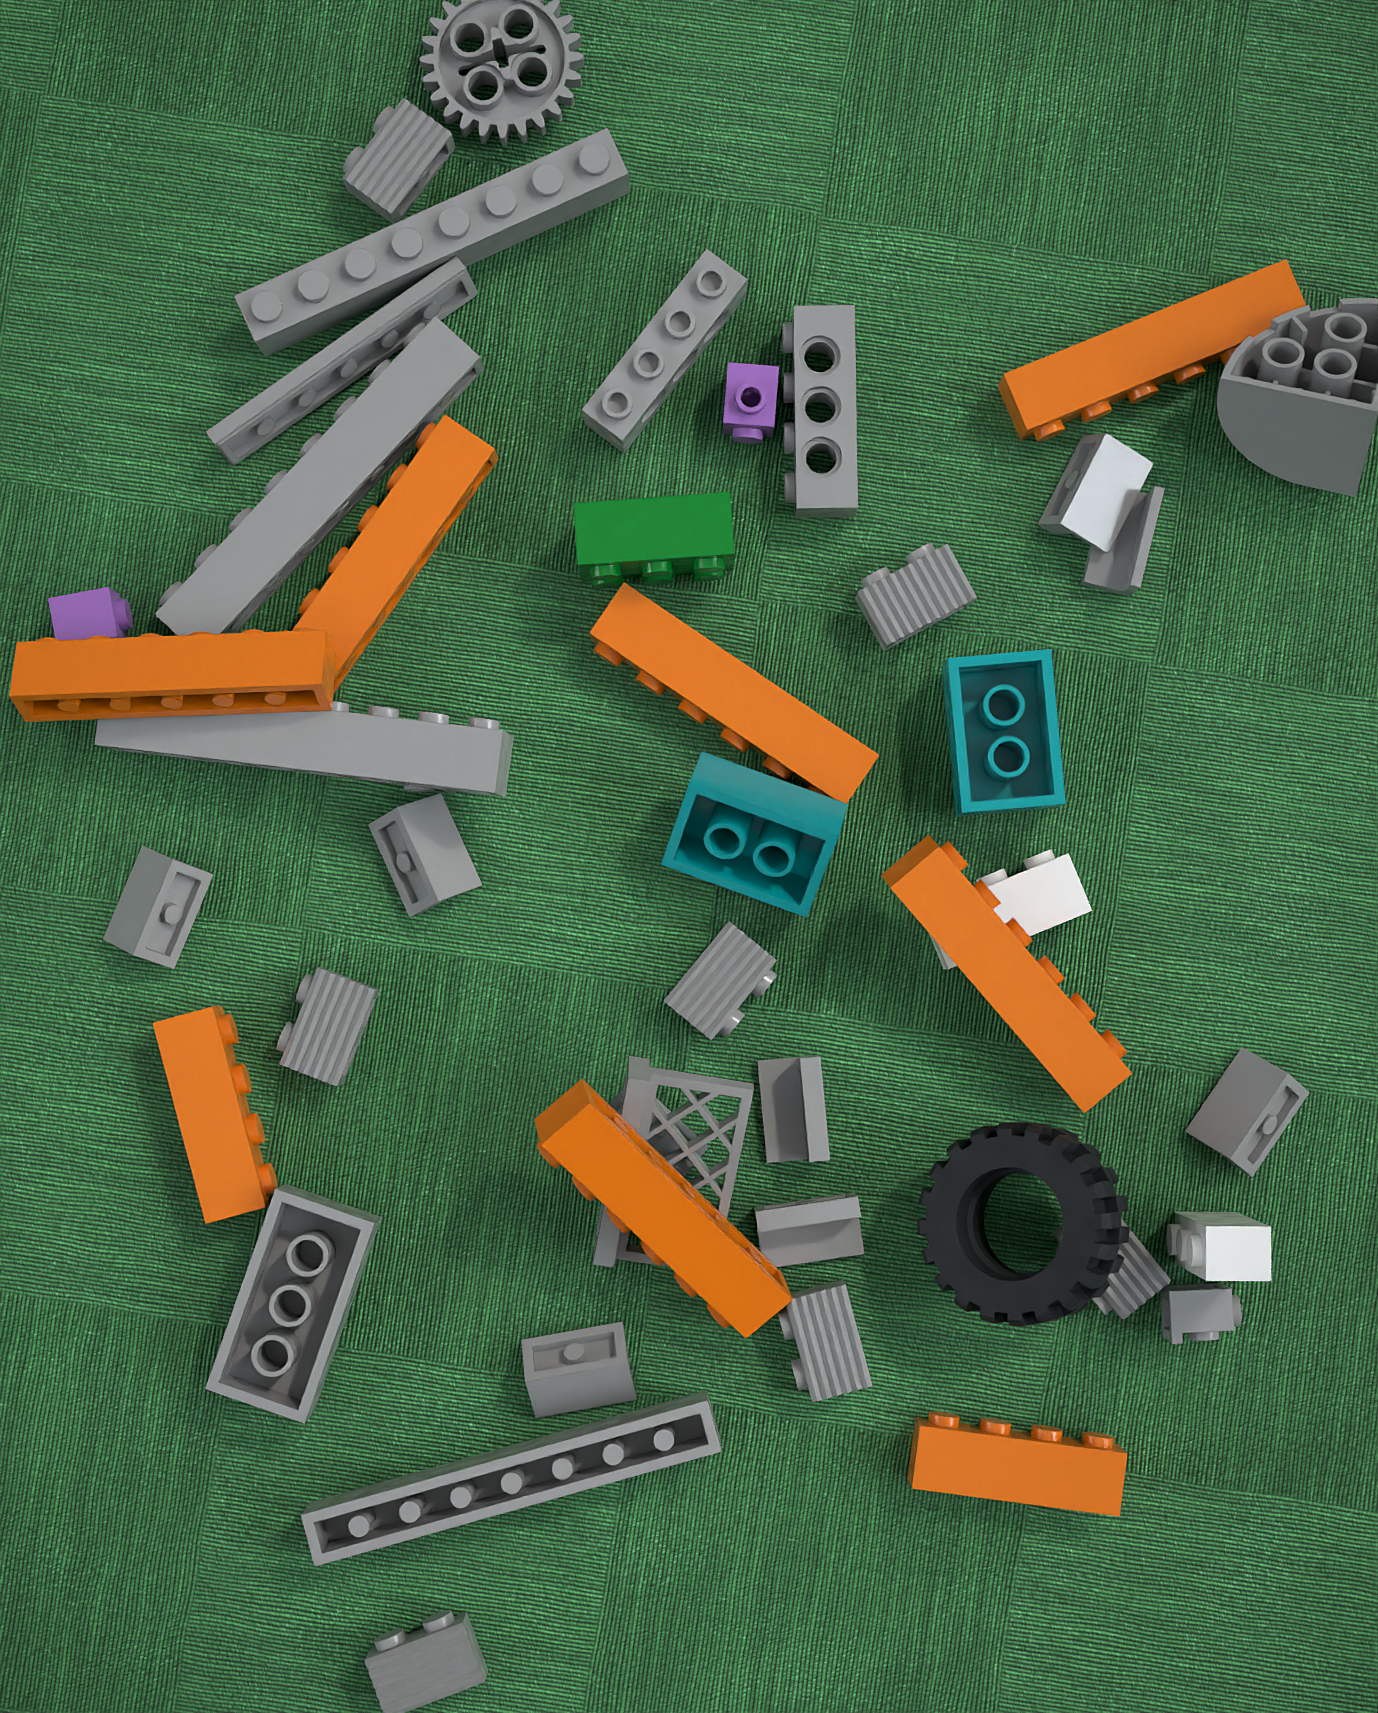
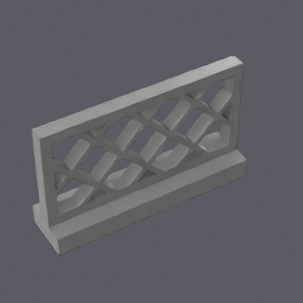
(638, 1105)

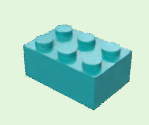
(1003, 733)
(754, 834)

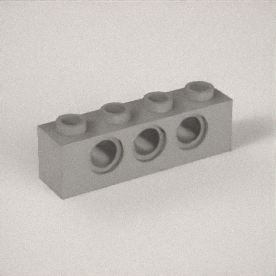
(830, 332)
(665, 351)

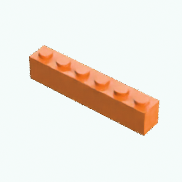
(1145, 353)
(397, 540)
(173, 675)
(730, 695)
(1006, 973)
(661, 1209)

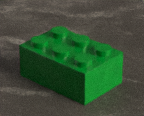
(654, 539)

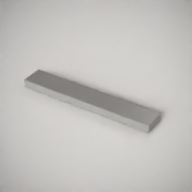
(341, 362)

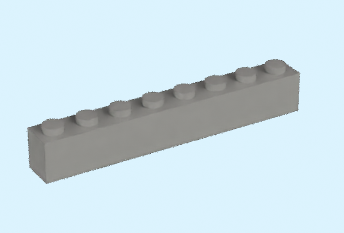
(406, 252)
(324, 484)
(332, 744)
(511, 1478)

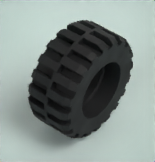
(959, 1238)

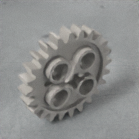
(514, 104)

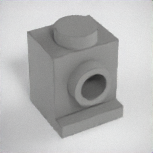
(1198, 1311)

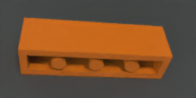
(215, 1113)
(1016, 1464)

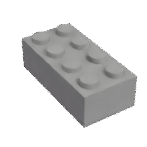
(293, 1303)

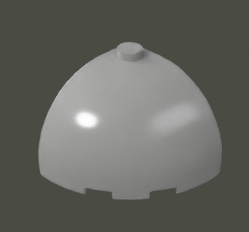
(1306, 395)

